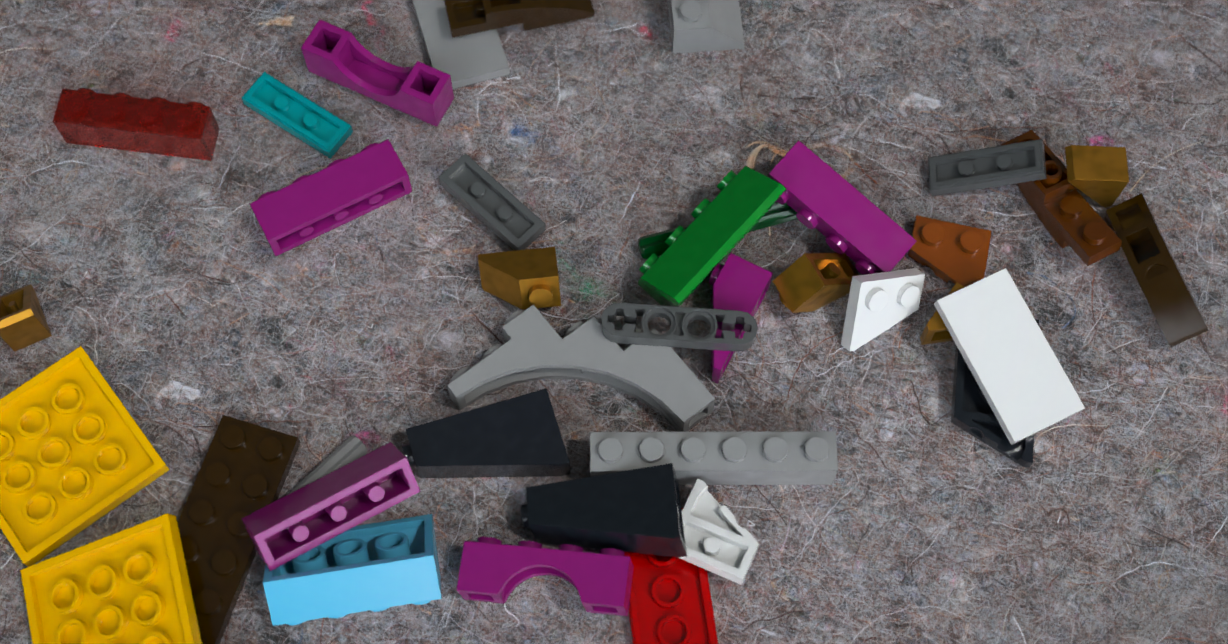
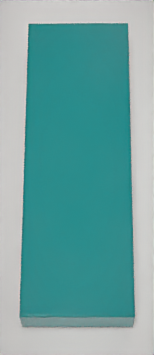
(297, 115)

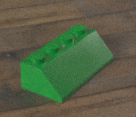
(709, 237)

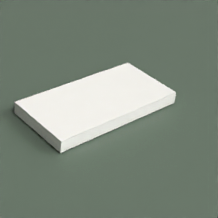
(1008, 356)

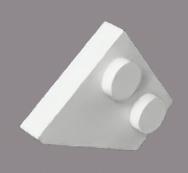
(879, 303)
(715, 538)

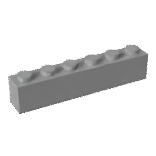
(722, 456)

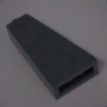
(491, 441)
(613, 510)

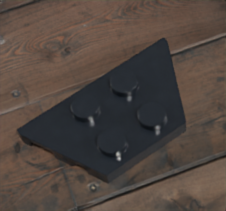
(975, 416)

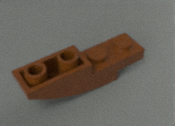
(1065, 211)

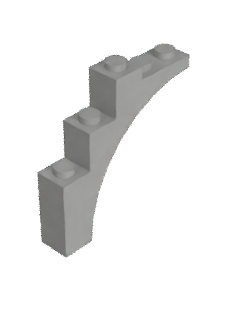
(538, 353)

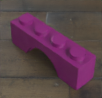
(343, 60)
(494, 570)

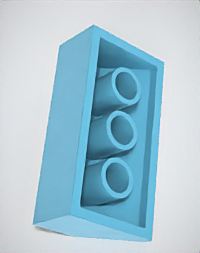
(358, 572)

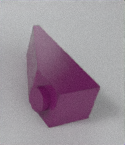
(736, 287)

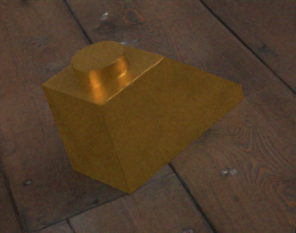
(522, 277)
(815, 281)

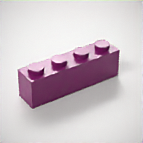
(331, 197)
(840, 212)
(331, 505)

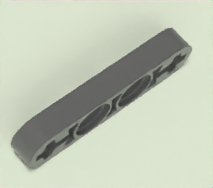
(678, 333)

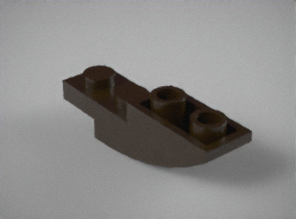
(483, 15)
(1156, 270)

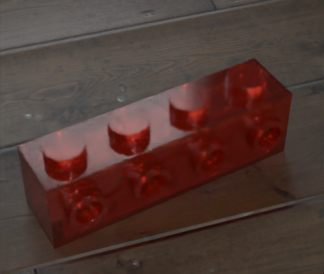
(136, 124)

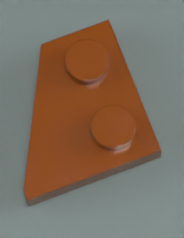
(950, 249)

